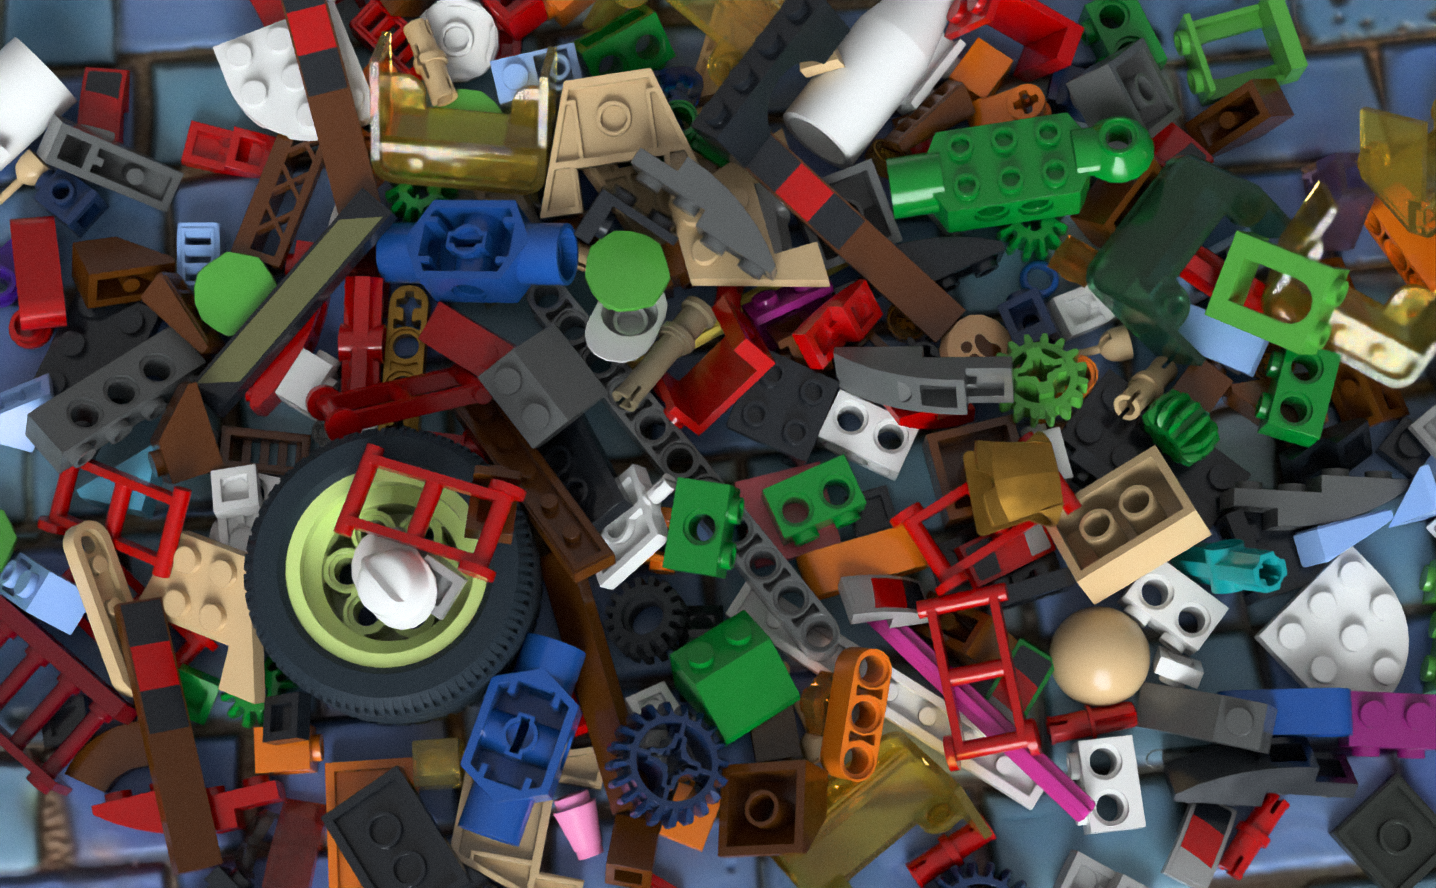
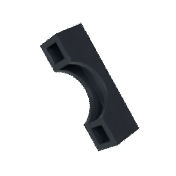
(737, 114)

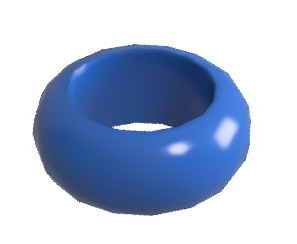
(1039, 265)

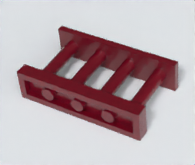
(73, 679)

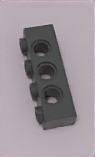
(67, 444)

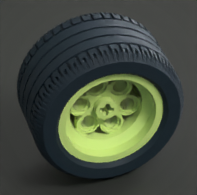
(313, 618)

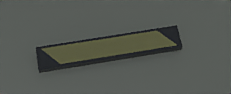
(293, 302)

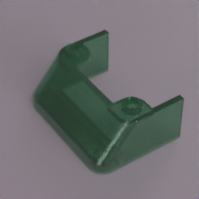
(1159, 237)

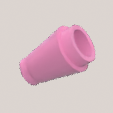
(580, 823)

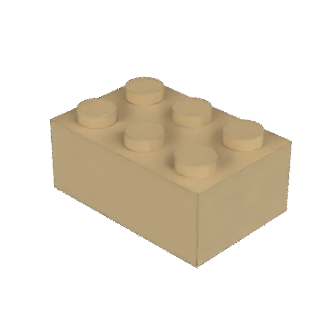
(1127, 526)

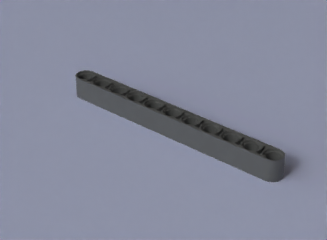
(675, 444)

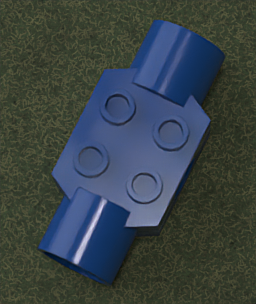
(477, 252)
(521, 739)

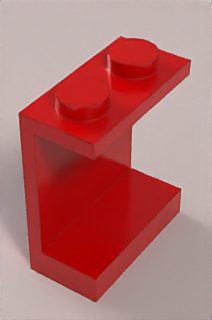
(1045, 34)
(719, 376)

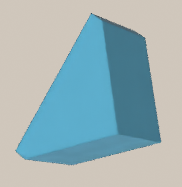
(100, 490)

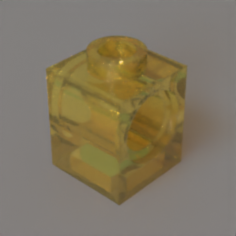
(438, 763)

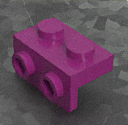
(775, 305)
(1392, 722)

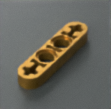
(398, 367)

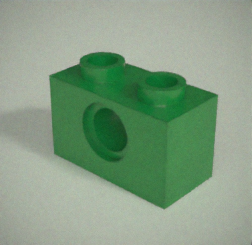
(691, 504)

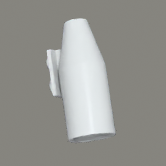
(890, 65)
(27, 99)

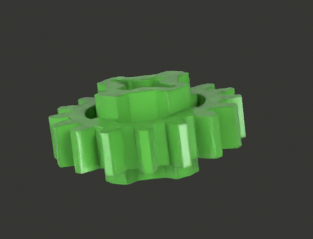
(1055, 370)

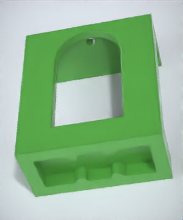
(1279, 33)
(1325, 282)

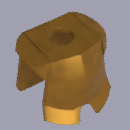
(1013, 483)

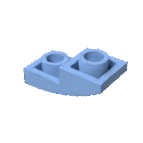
(1223, 342)

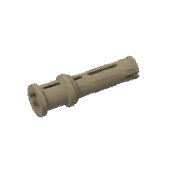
(675, 340)

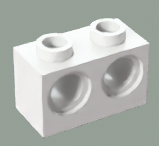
(863, 444)
(1178, 596)
(1119, 784)

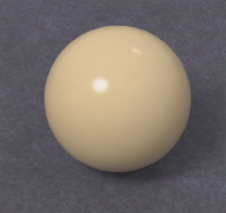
(1099, 656)

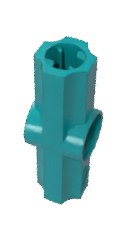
(1231, 567)

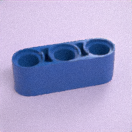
(1305, 710)

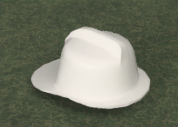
(625, 334)
(394, 582)

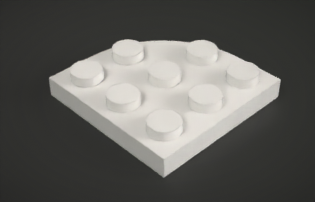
(268, 82)
(1341, 630)

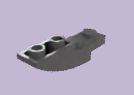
(723, 219)
(918, 383)
(1319, 502)

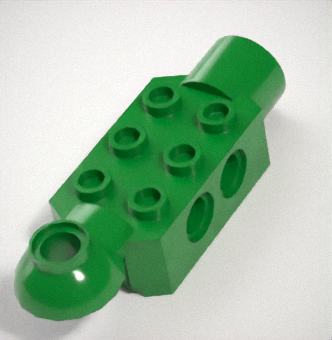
(1015, 170)

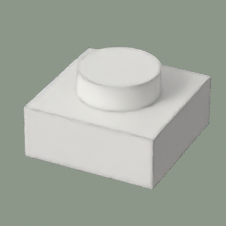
(1177, 669)

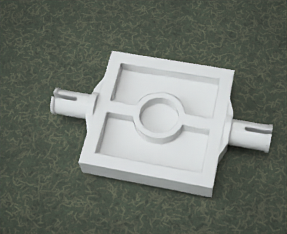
(638, 530)

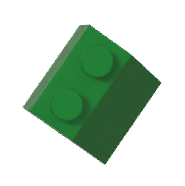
(733, 677)

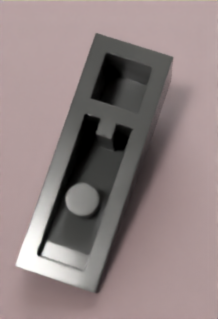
(108, 163)
(1207, 716)

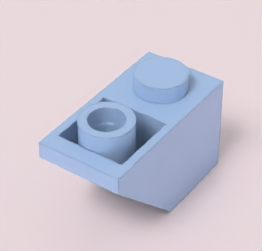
(525, 69)
(42, 593)

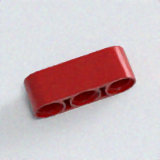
(38, 273)

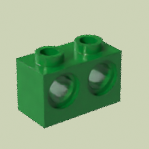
(1131, 26)
(620, 39)
(1307, 397)
(808, 491)

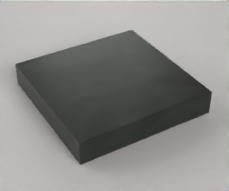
(1390, 835)

